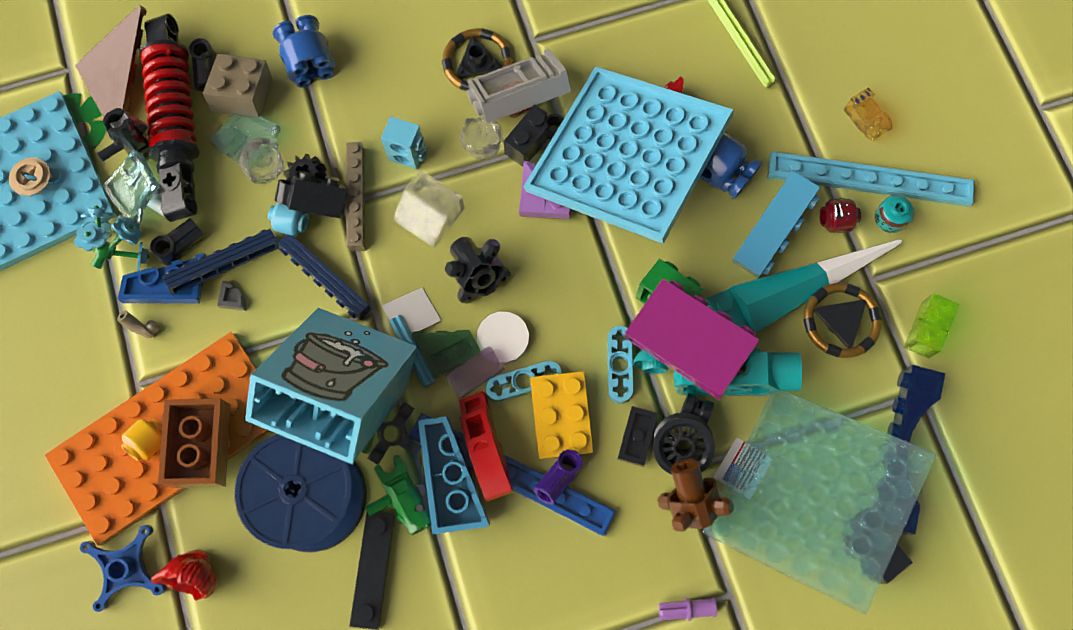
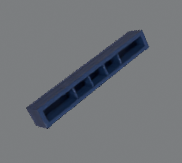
(220, 261)
(323, 277)

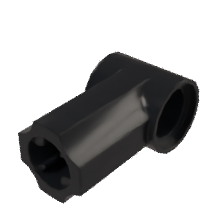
(201, 64)
(177, 240)

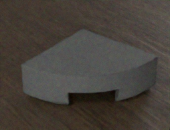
(231, 297)

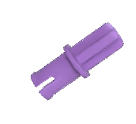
(687, 609)

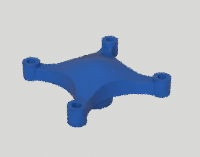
(122, 567)

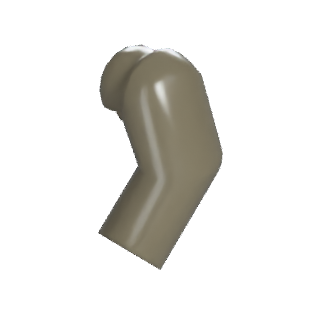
(133, 324)

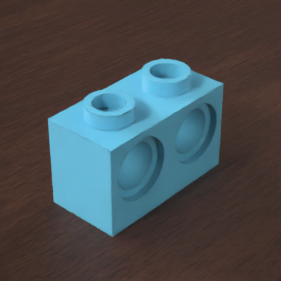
(403, 143)

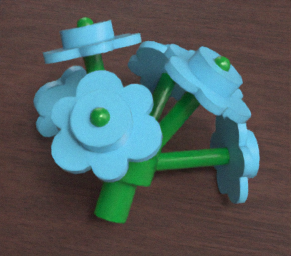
(94, 234)

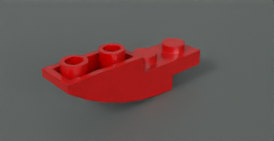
(484, 446)

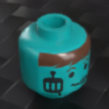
(894, 214)

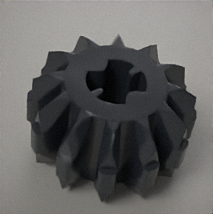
(306, 164)

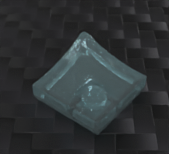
(241, 130)
(132, 186)

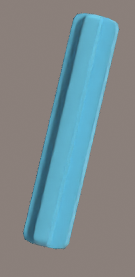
(419, 365)

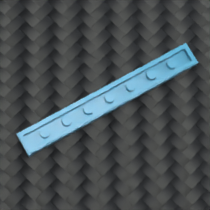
(873, 179)

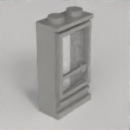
(518, 86)

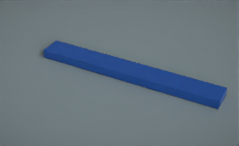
(524, 480)

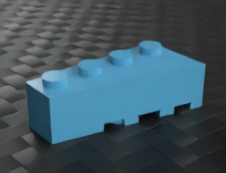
(775, 224)
(449, 483)

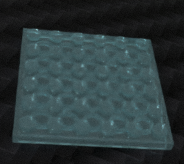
(821, 498)

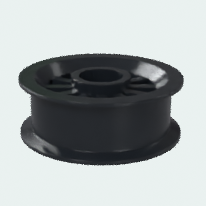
(691, 422)

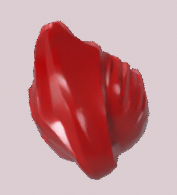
(189, 574)

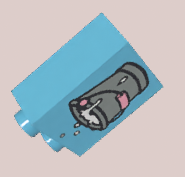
(330, 384)

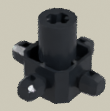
(475, 268)

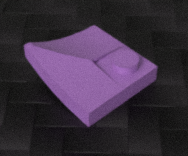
(536, 206)

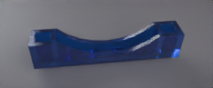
(917, 393)

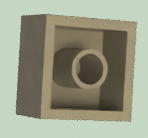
(237, 85)

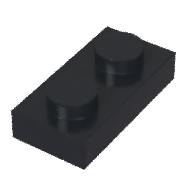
(637, 436)

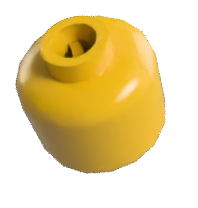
(142, 439)

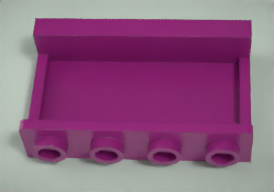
(692, 338)

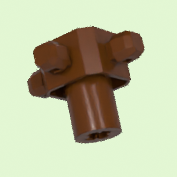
(694, 500)

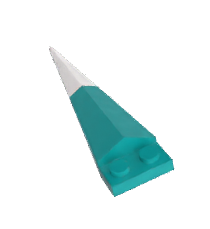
(772, 297)

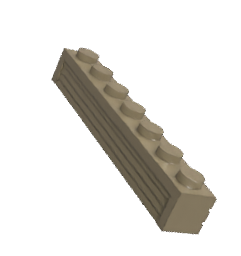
(355, 196)

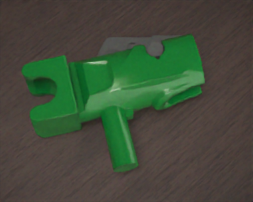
(407, 498)

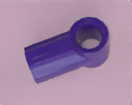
(558, 477)

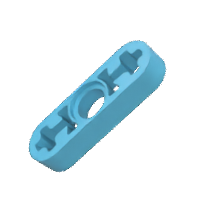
(502, 380)
(613, 383)

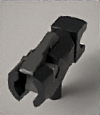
(126, 133)

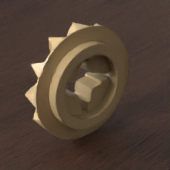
(29, 166)

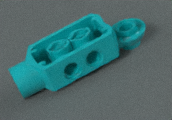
(762, 374)

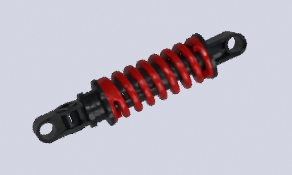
(170, 115)

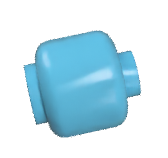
(286, 220)

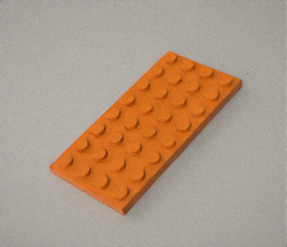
(117, 490)

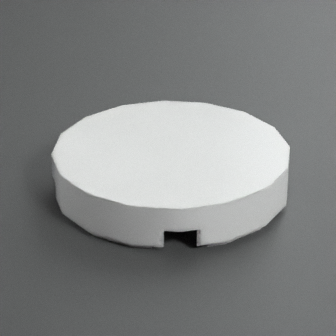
(505, 334)

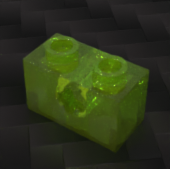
(931, 326)

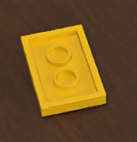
(561, 414)

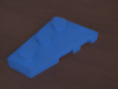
(150, 288)

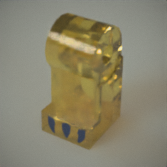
(868, 115)

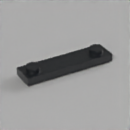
(372, 571)

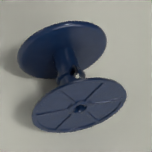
(298, 496)

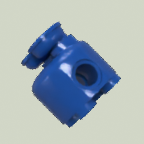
(304, 51)
(728, 161)

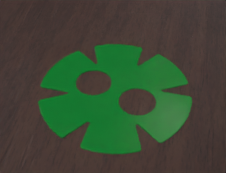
(87, 113)

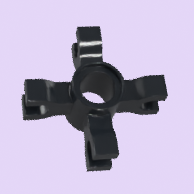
(406, 443)

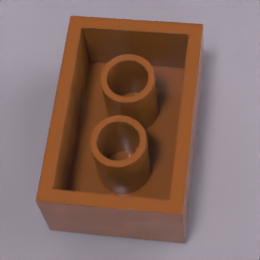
(194, 443)

